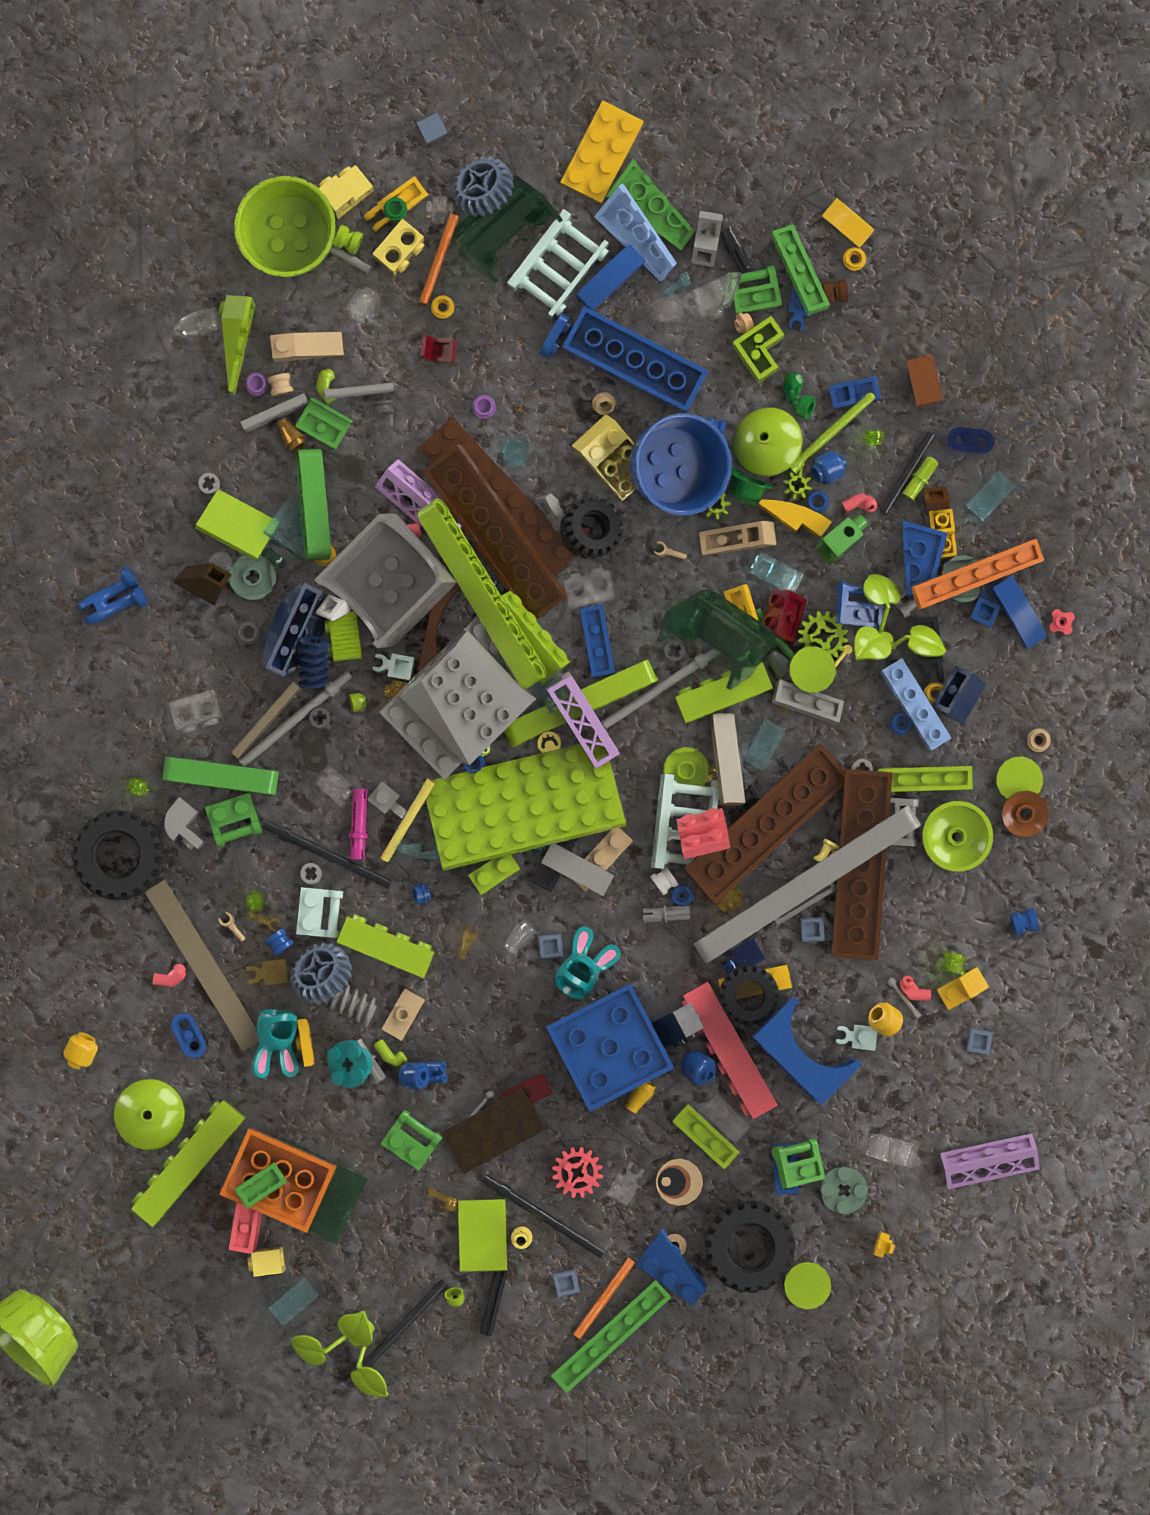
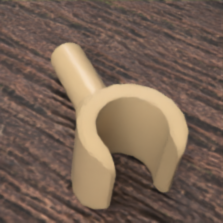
(667, 551)
(232, 927)

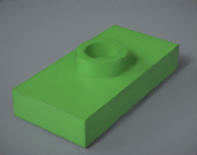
(260, 1185)

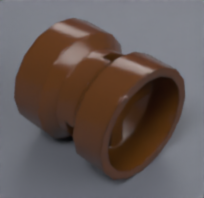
(840, 290)

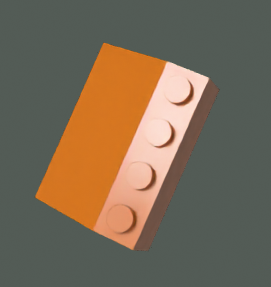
(306, 1175)

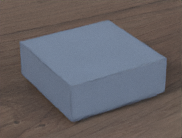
(432, 128)
(812, 929)
(550, 946)
(979, 1041)
(566, 1283)

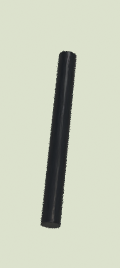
(906, 475)

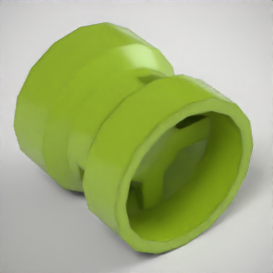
(349, 240)

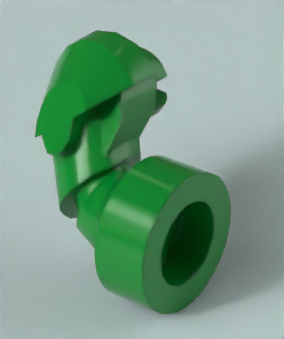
(803, 405)

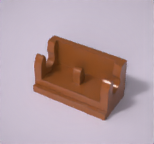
(925, 381)

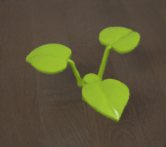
(878, 644)
(359, 1332)

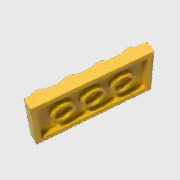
(602, 152)

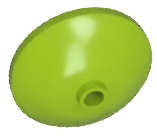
(776, 452)
(974, 832)
(166, 1111)

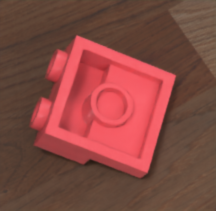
(703, 833)

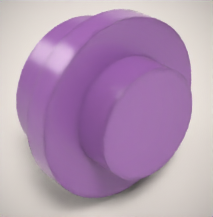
(256, 383)
(484, 407)

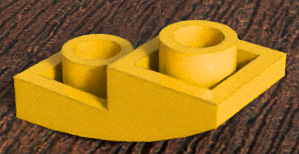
(848, 222)
(944, 521)

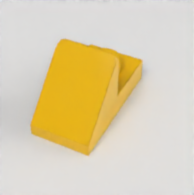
(962, 988)

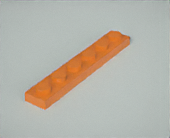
(977, 573)

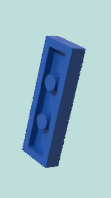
(597, 641)

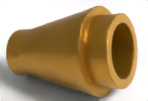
(291, 436)

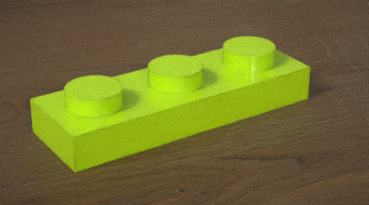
(705, 1136)

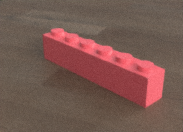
(731, 1052)

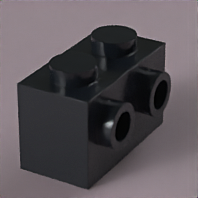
(678, 1026)

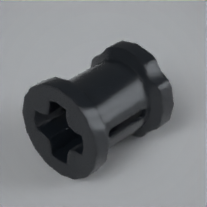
(750, 798)

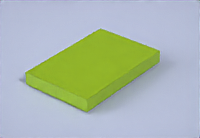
(235, 525)
(482, 1235)

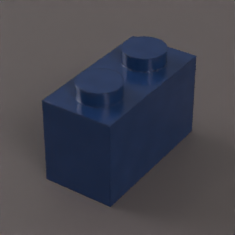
(959, 695)

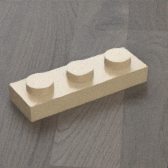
(608, 850)

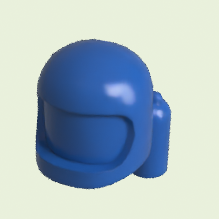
(418, 1074)

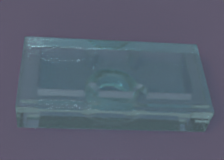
(549, 702)
(764, 745)
(293, 1301)

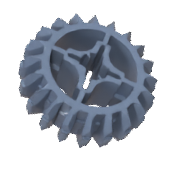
(472, 196)
(325, 969)

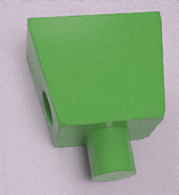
(841, 539)

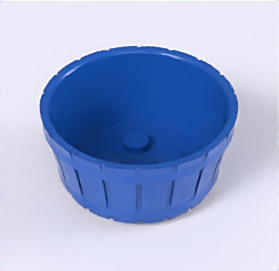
(681, 464)

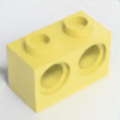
(393, 244)
(266, 1261)

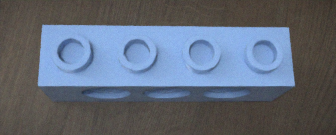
(915, 705)

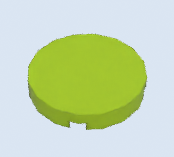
(812, 669)
(693, 768)
(1018, 775)
(807, 1285)

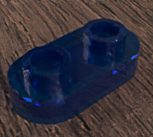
(970, 440)

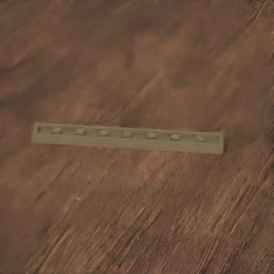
(203, 965)

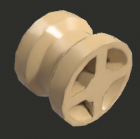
(280, 385)

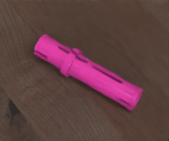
(358, 829)

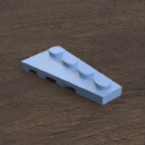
(630, 226)

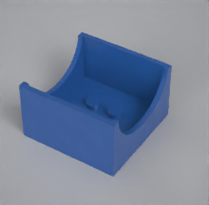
(778, 1042)
(610, 1047)

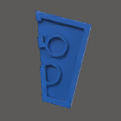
(921, 553)
(666, 1265)

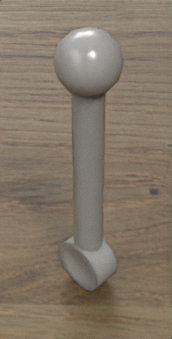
(892, 983)
(489, 1096)

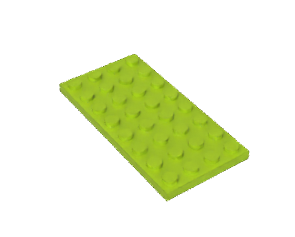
(523, 805)

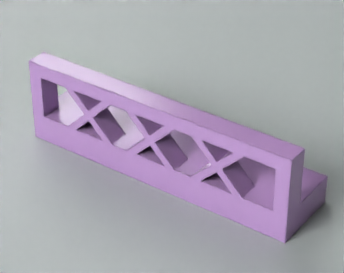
(408, 484)
(590, 715)
(990, 1157)

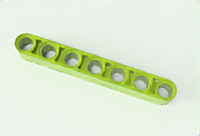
(597, 695)

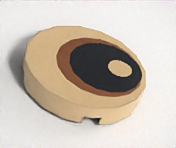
(679, 1182)

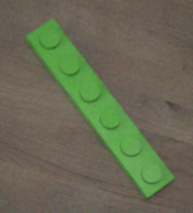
(611, 1336)

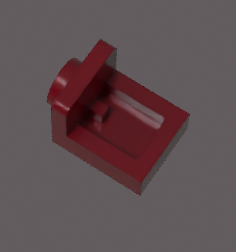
(438, 349)

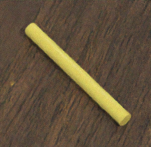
(407, 820)

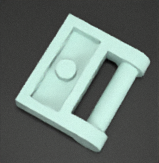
(312, 909)

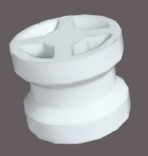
(664, 880)

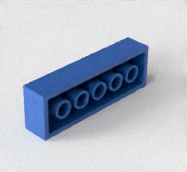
(634, 360)

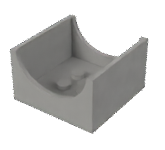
(388, 578)

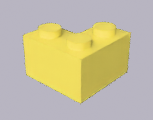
(347, 190)

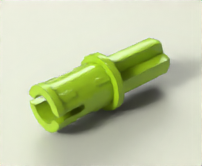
(920, 478)

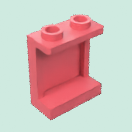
(245, 1229)

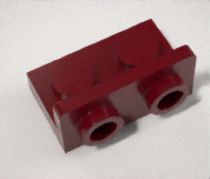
(784, 614)

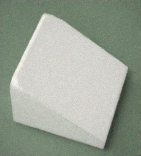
(333, 608)

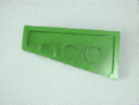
(655, 206)

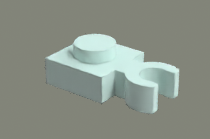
(399, 666)
(862, 1037)

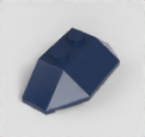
(292, 621)

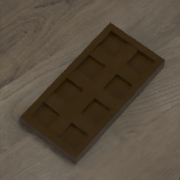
(493, 1130)

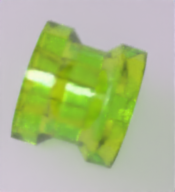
(953, 963)

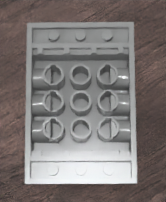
(458, 701)

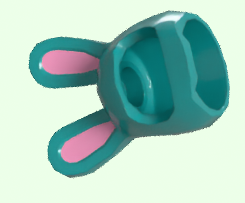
(579, 972)
(275, 1032)

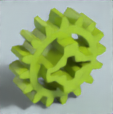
(821, 626)

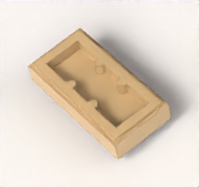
(403, 1014)

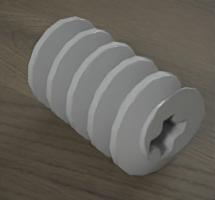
(354, 1005)

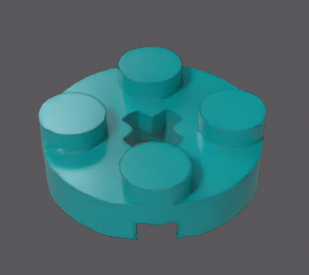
(338, 1068)

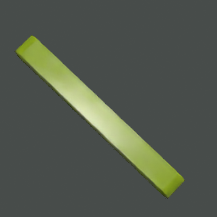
(482, 593)

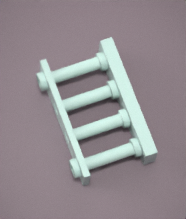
(549, 243)
(666, 810)

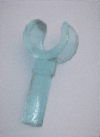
(683, 282)

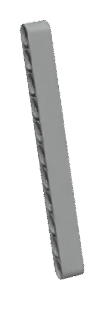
(807, 884)

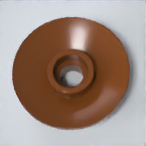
(1031, 823)

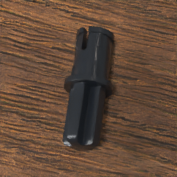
(736, 249)

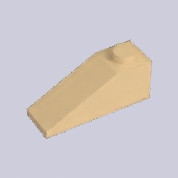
(306, 346)
(738, 538)

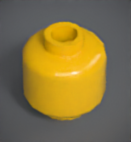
(885, 1019)
(80, 1050)

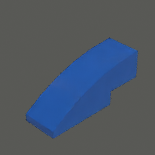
(610, 278)
(1019, 612)

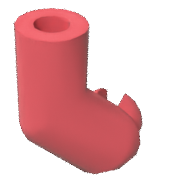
(861, 501)
(172, 978)
(912, 991)

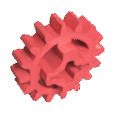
(587, 1178)

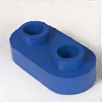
(560, 328)
(187, 1036)

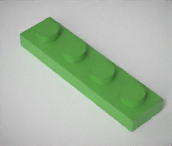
(800, 269)

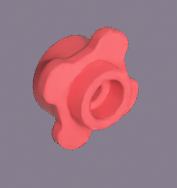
(1056, 626)

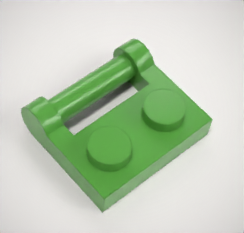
(758, 297)
(231, 812)
(408, 1147)
(799, 1171)

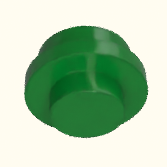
(395, 209)

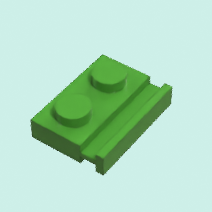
(323, 423)

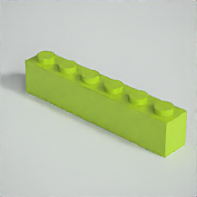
(188, 1163)

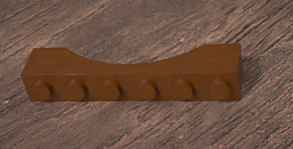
(429, 634)

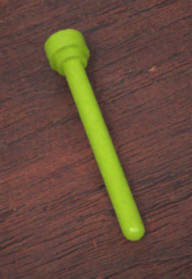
(831, 432)

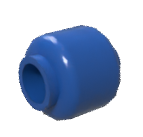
(828, 467)
(698, 1067)

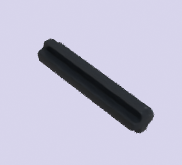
(493, 1302)

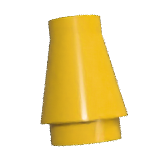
(640, 1096)

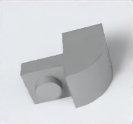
(707, 238)
(178, 819)

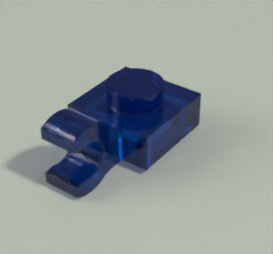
(746, 954)

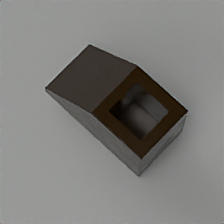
(204, 581)

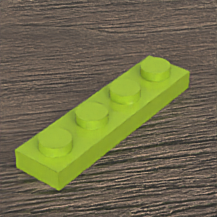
(931, 778)

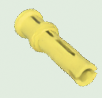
(526, 1233)

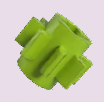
(803, 483)
(717, 512)

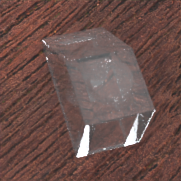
(717, 295)
(363, 305)

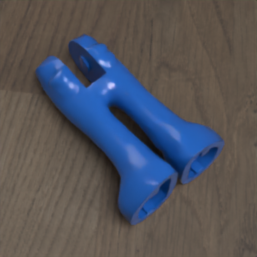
(100, 598)

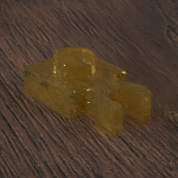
(272, 972)

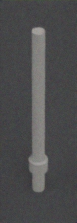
(700, 661)
(331, 689)

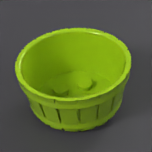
(285, 226)
(35, 1336)

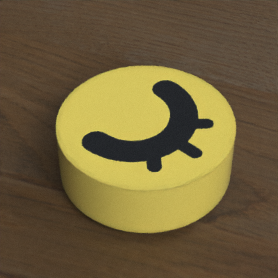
(549, 741)

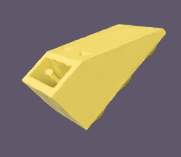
(608, 453)

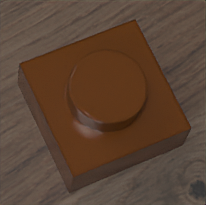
(936, 498)

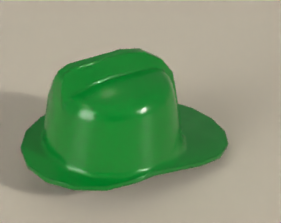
(747, 488)

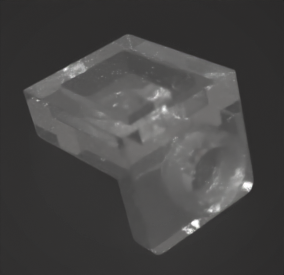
(335, 785)

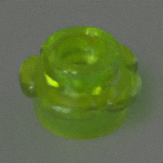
(874, 437)
(137, 786)
(255, 901)

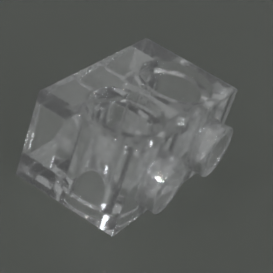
(590, 595)
(194, 704)
(892, 1150)

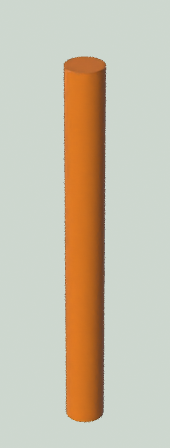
(439, 257)
(604, 1297)

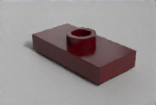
(536, 1088)

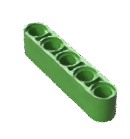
(313, 504)
(220, 775)

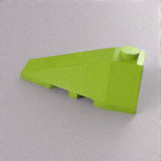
(236, 324)

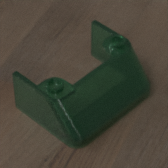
(483, 236)
(724, 628)

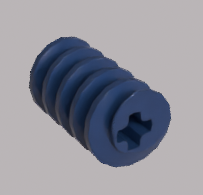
(314, 663)

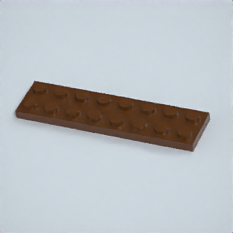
(527, 516)
(494, 531)
(768, 823)
(862, 889)

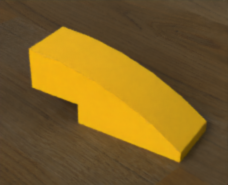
(795, 516)

